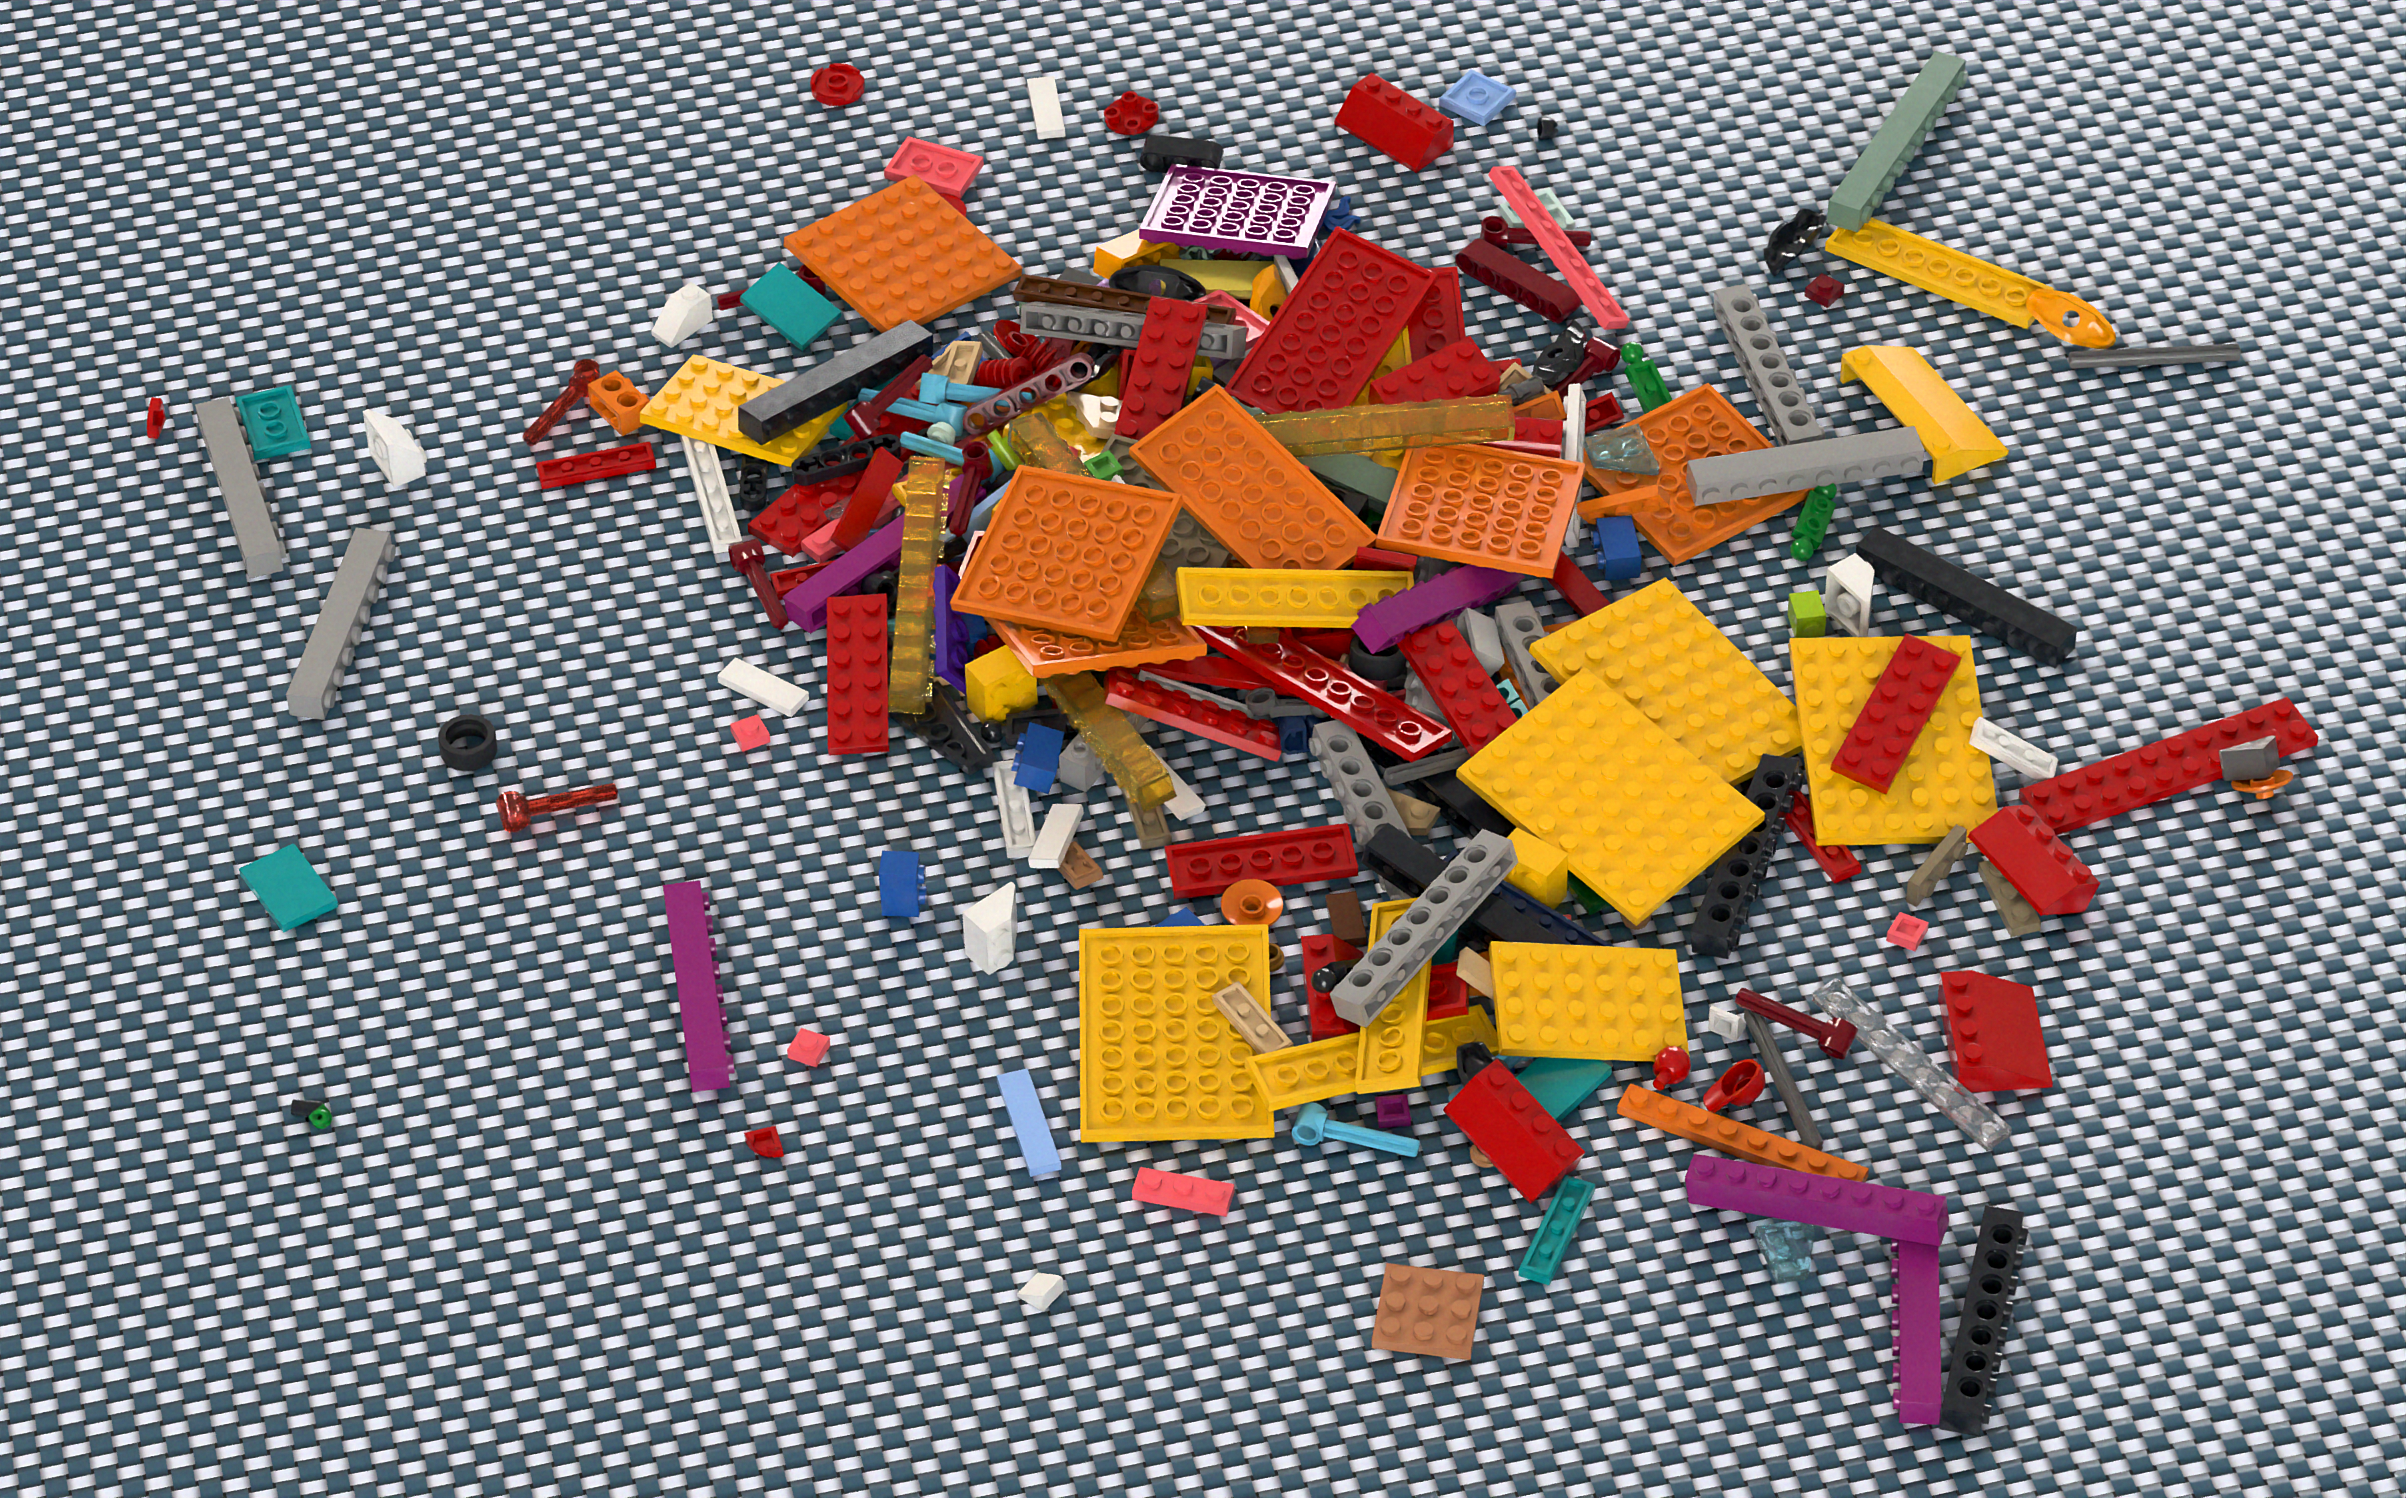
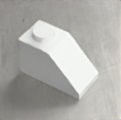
(683, 315)

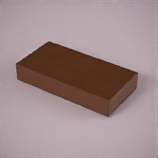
(1346, 917)

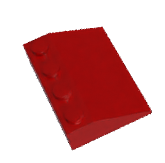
(1992, 1033)

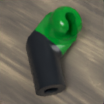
(314, 1110)

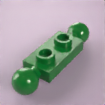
(1644, 378)
(1812, 522)

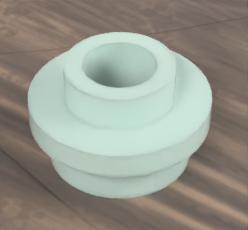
(942, 433)

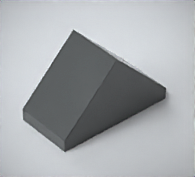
(2250, 760)

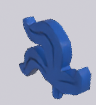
(1342, 212)

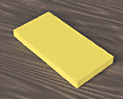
(1228, 275)

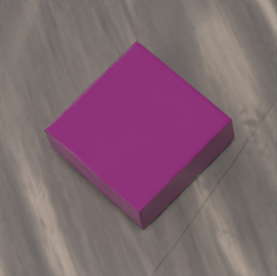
(1392, 1111)

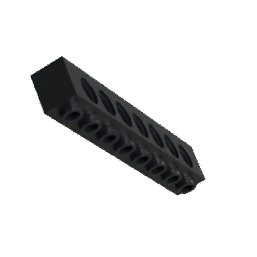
(1746, 862)
(1982, 1321)

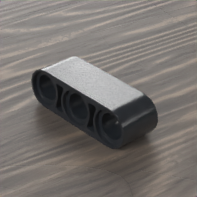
(1162, 151)

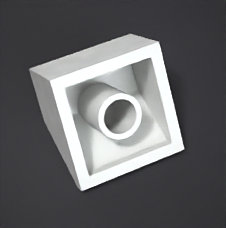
(393, 449)
(1850, 594)
(1483, 639)
(992, 929)

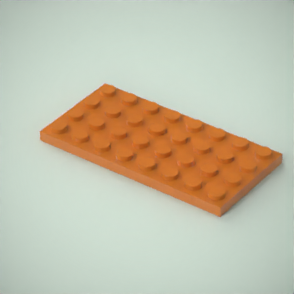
(1250, 489)

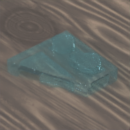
(1622, 451)
(1786, 1249)

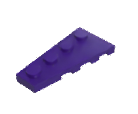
(950, 631)

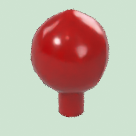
(1671, 1066)

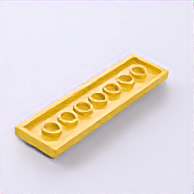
(1937, 269)
(1282, 595)
(1394, 1041)
(1329, 1065)

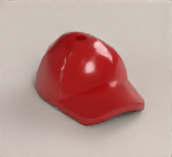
(1737, 1086)

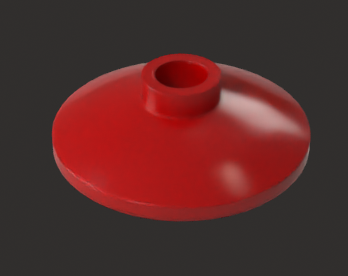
(1010, 338)

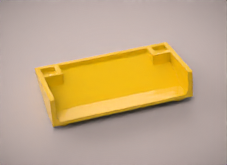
(1924, 400)

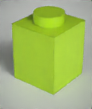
(1806, 614)

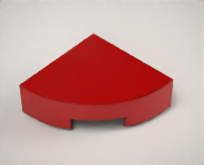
(155, 418)
(765, 1142)

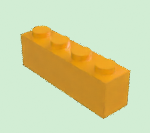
(1130, 252)

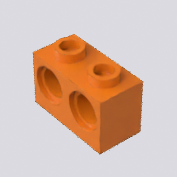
(617, 402)

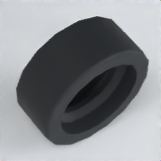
(1374, 667)
(469, 758)

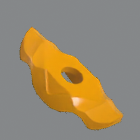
(1267, 292)
(2050, 306)

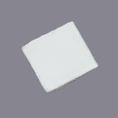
(1725, 1023)
(1042, 1290)

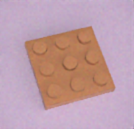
(1428, 1311)

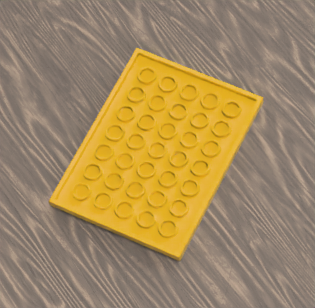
(1681, 677)
(1942, 777)
(1611, 795)
(1155, 1044)

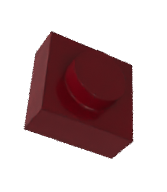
(1824, 290)

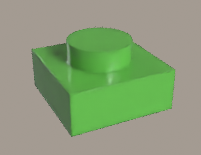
(1104, 466)

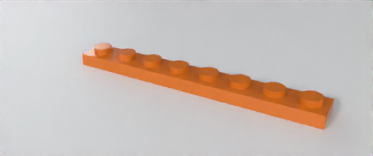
(1732, 1135)

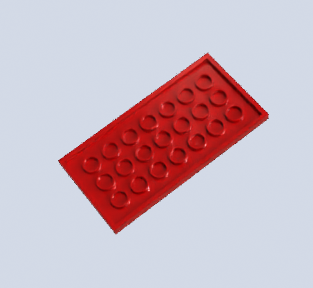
(1332, 328)

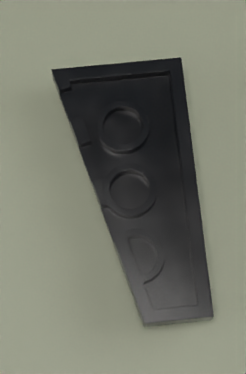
(948, 732)

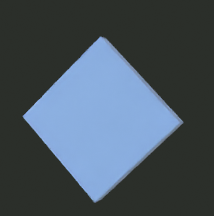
(1477, 97)

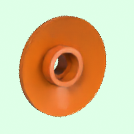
(2264, 787)
(1251, 895)

